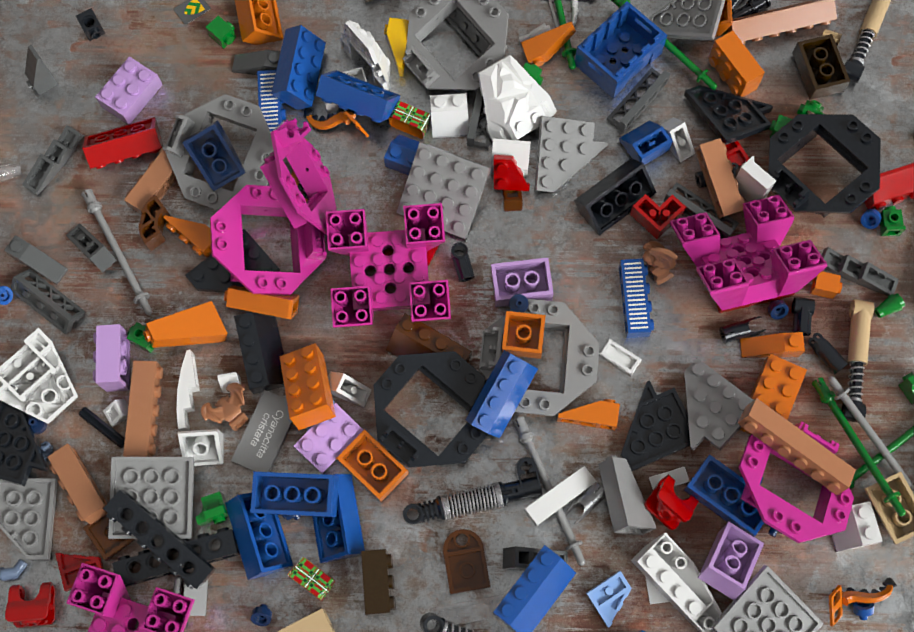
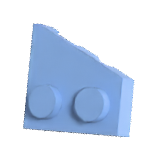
(609, 596)

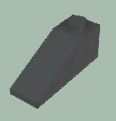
(256, 61)
(37, 73)
(91, 247)
(35, 260)
(520, 557)

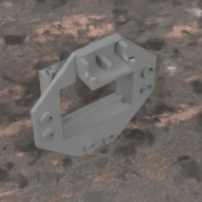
(485, 15)
(230, 110)
(578, 358)

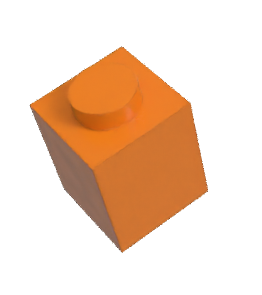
(826, 285)

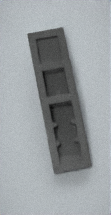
(54, 159)
(860, 273)

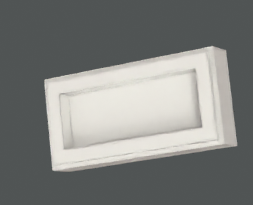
(620, 357)

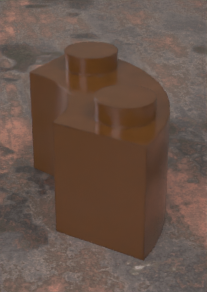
(152, 223)

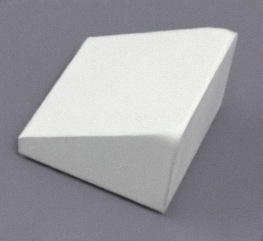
(226, 379)
(116, 412)

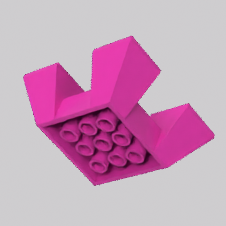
(350, 237)
(753, 263)
(116, 612)

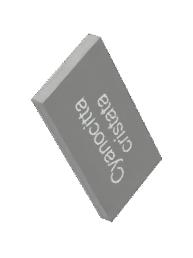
(264, 434)

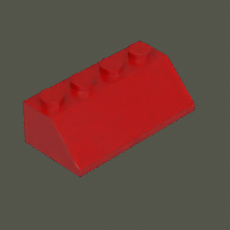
(122, 143)
(894, 188)

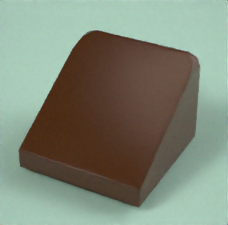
(512, 200)

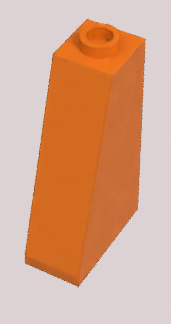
(274, 305)
(187, 327)

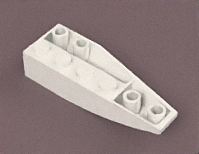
(678, 581)

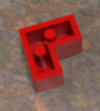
(655, 218)

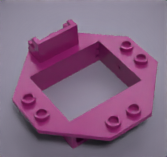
(290, 143)
(228, 249)
(831, 509)

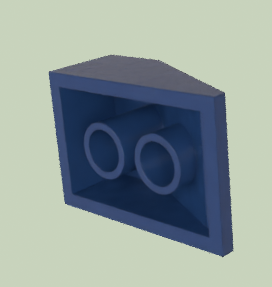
(214, 155)

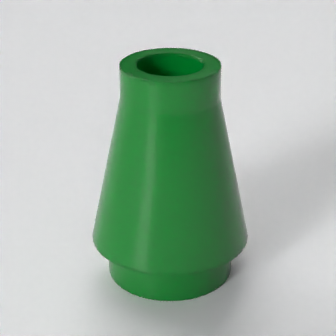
(890, 305)

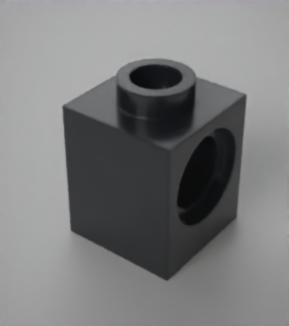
(87, 19)

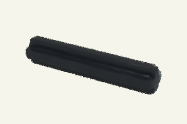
(102, 427)

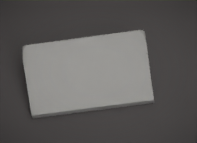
(200, 597)

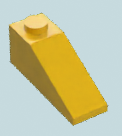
(397, 39)

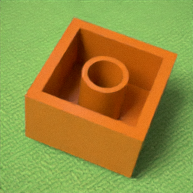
(523, 334)

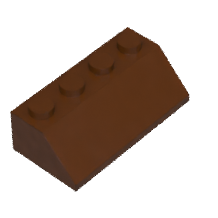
(419, 339)

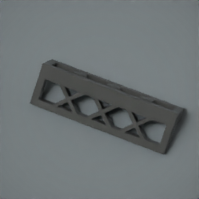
(469, 32)
(640, 102)
(474, 124)
(692, 209)
(43, 302)

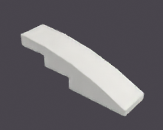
(187, 385)
(560, 496)

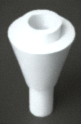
(537, 31)

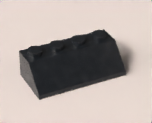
(615, 195)
(260, 350)

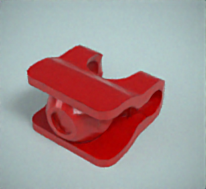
(667, 506)
(34, 612)

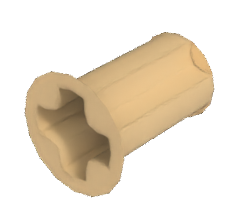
(837, 36)

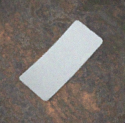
(680, 476)

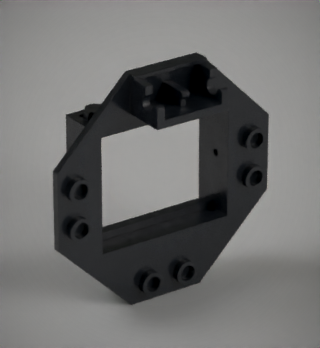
(846, 136)
(451, 375)

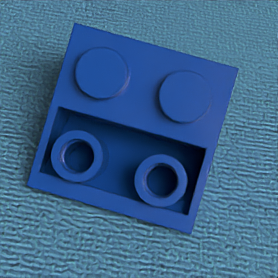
(646, 142)

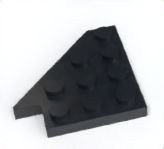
(729, 114)
(213, 277)
(657, 428)
(17, 446)

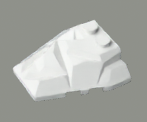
(356, 42)
(512, 100)
(37, 379)

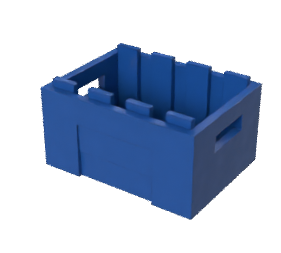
(606, 44)

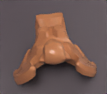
(660, 260)
(228, 408)

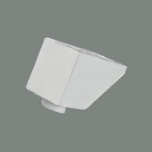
(682, 145)
(348, 388)

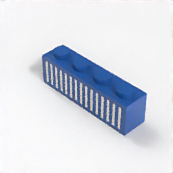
(270, 105)
(635, 298)

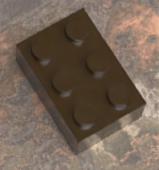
(821, 66)
(378, 583)

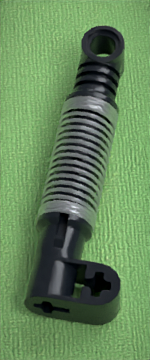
(496, 495)

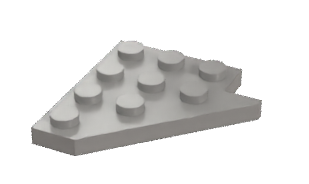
(689, 19)
(563, 151)
(712, 406)
(29, 515)

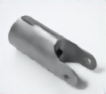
(588, 501)

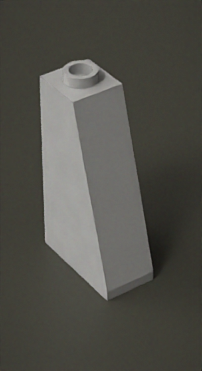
(624, 498)

